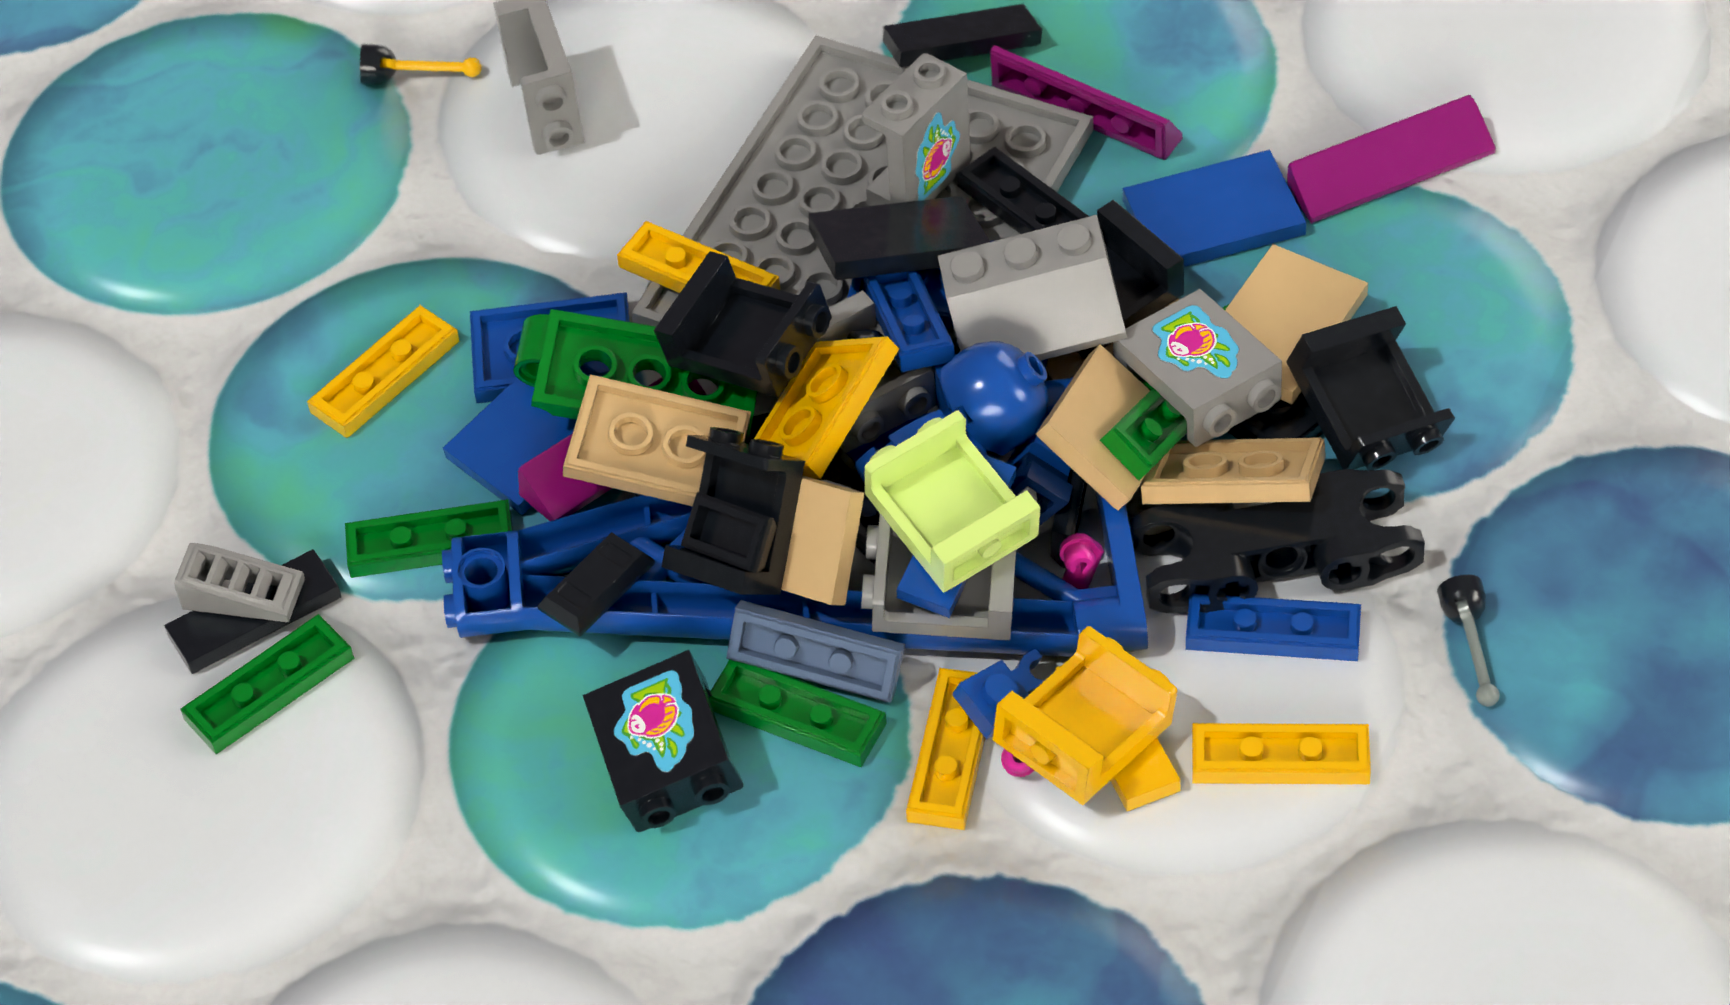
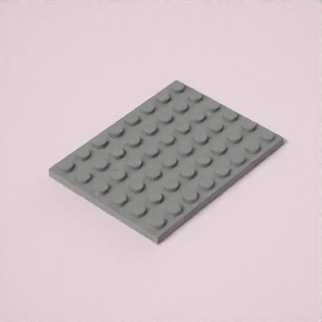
(821, 157)

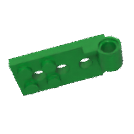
(560, 342)

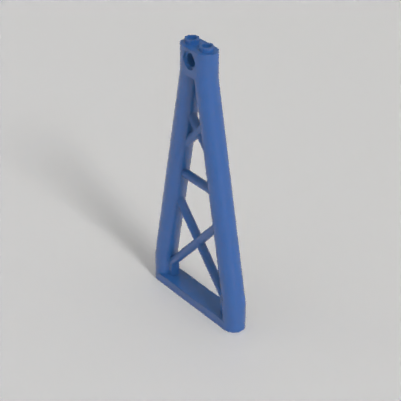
(509, 573)

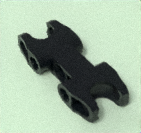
(1235, 549)

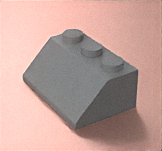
(1036, 291)

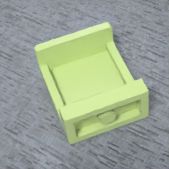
(948, 502)

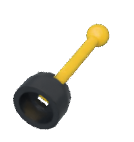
(380, 64)

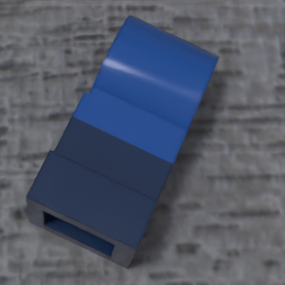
(1043, 472)

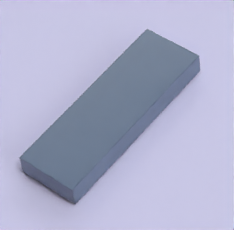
(815, 651)

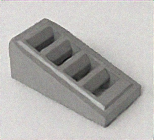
(207, 567)

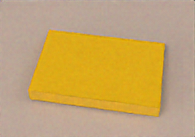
(827, 399)

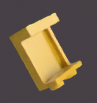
(1087, 716)

